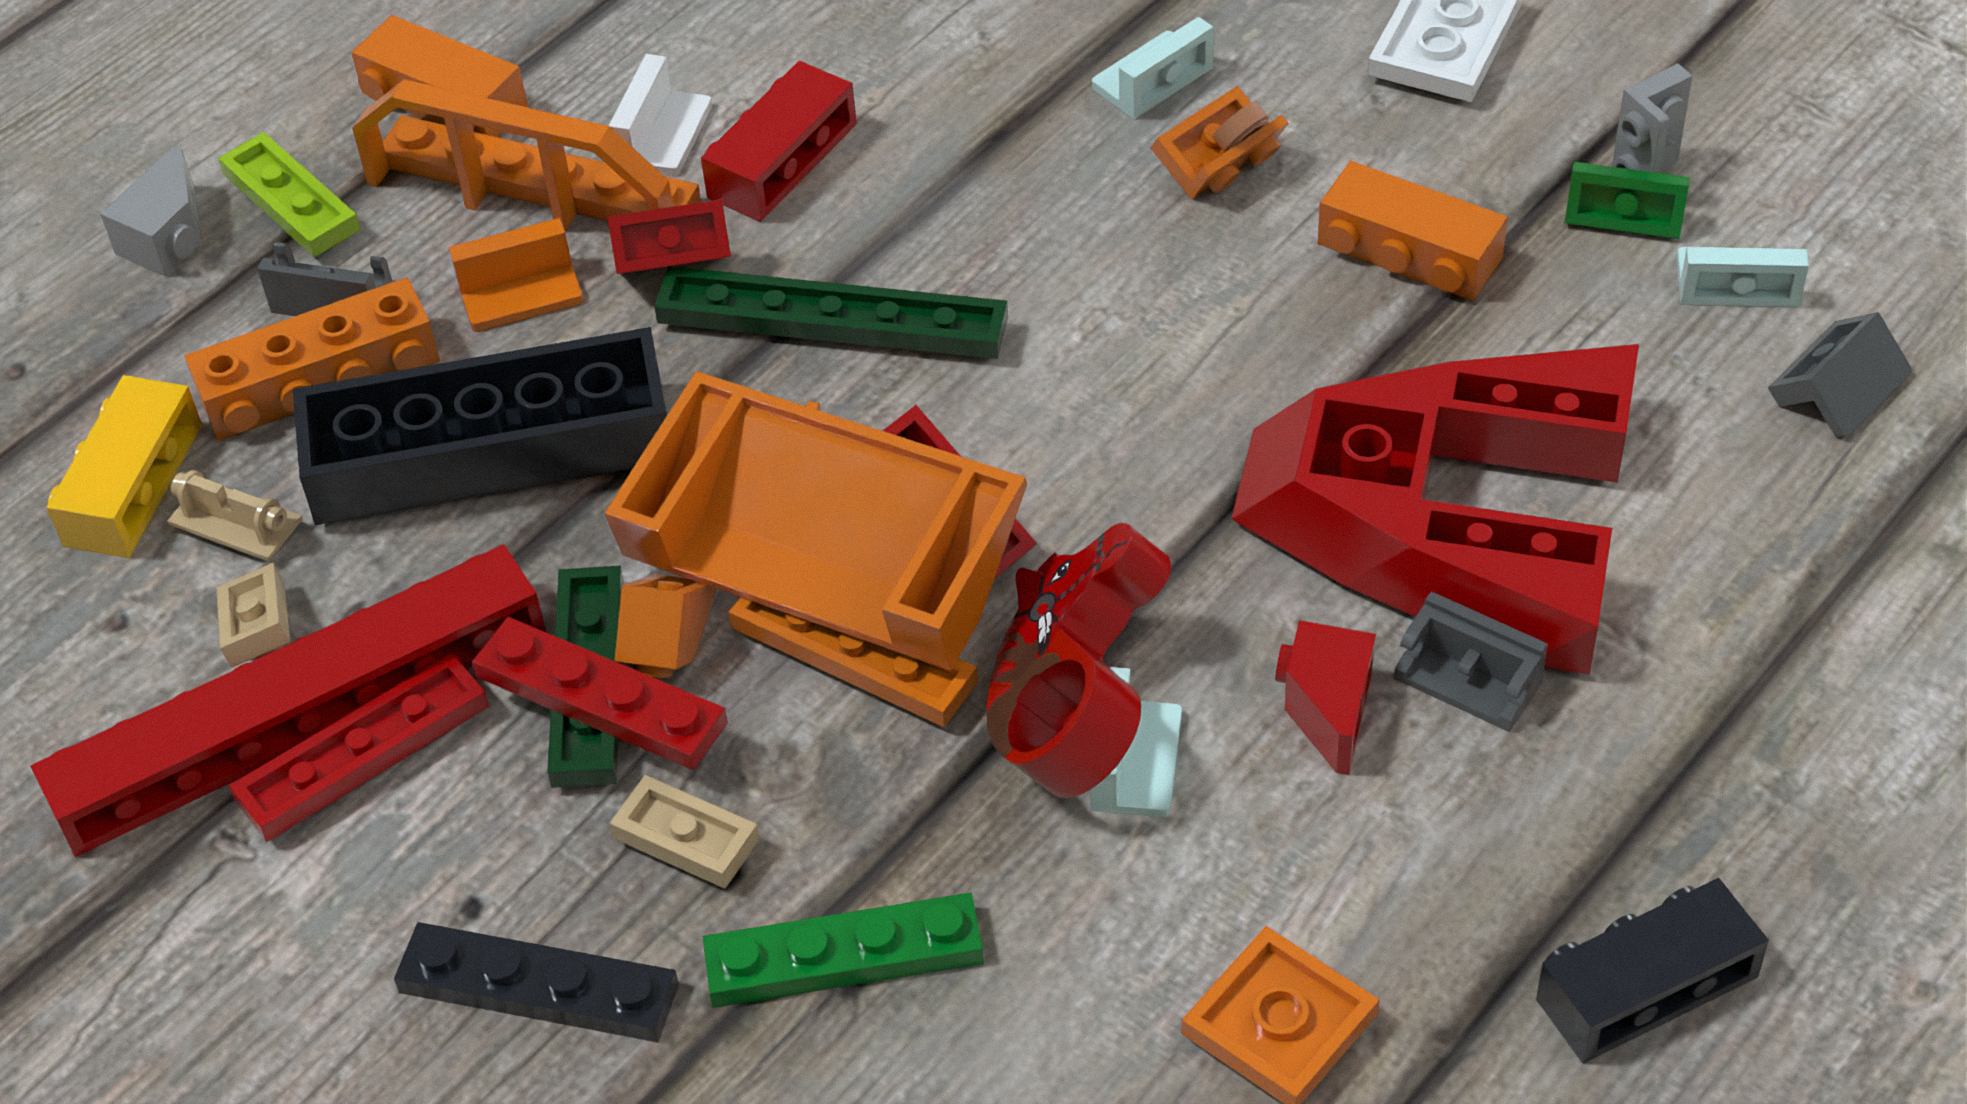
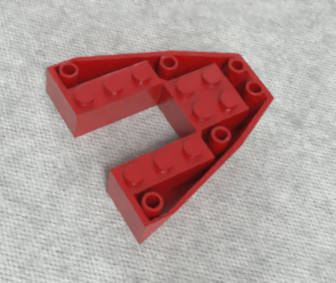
(1351, 468)

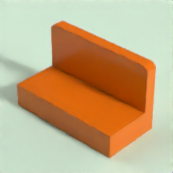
(516, 275)

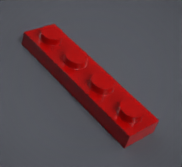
(600, 693)
(358, 746)

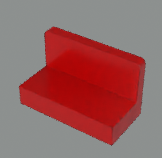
(669, 236)

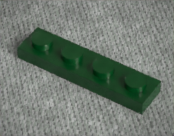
(588, 618)

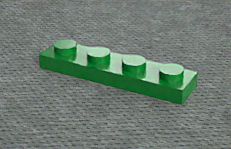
(842, 950)

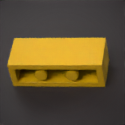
(124, 466)

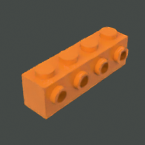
(254, 374)

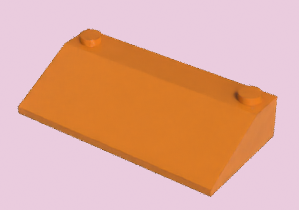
(819, 518)

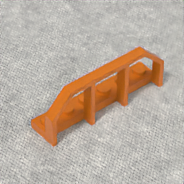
(508, 167)

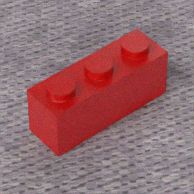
(779, 140)

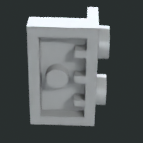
(1653, 121)

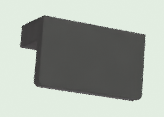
(1845, 372)

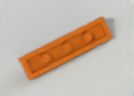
(878, 670)

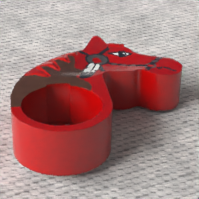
(1050, 693)

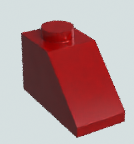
(1328, 687)

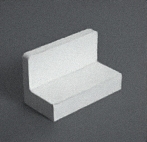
(660, 120)

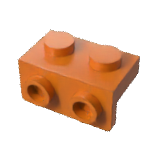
(1199, 161)

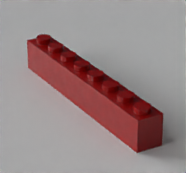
(276, 701)

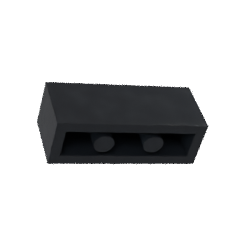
(1650, 968)

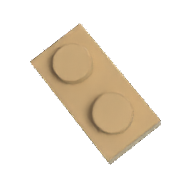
(252, 615)
(685, 831)

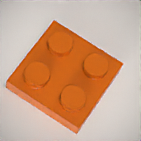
(1280, 1017)

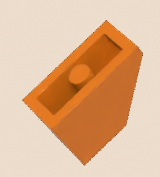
(662, 622)

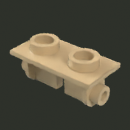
(231, 516)

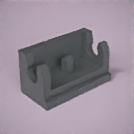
(301, 287)
(1471, 661)

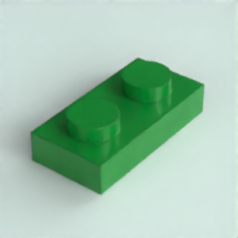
(1627, 200)

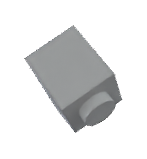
(156, 216)

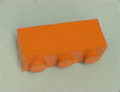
(420, 55)
(1412, 230)

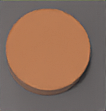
(1240, 126)

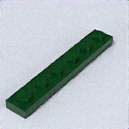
(832, 312)

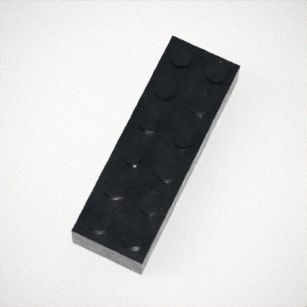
(477, 425)

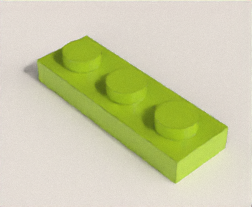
(289, 194)

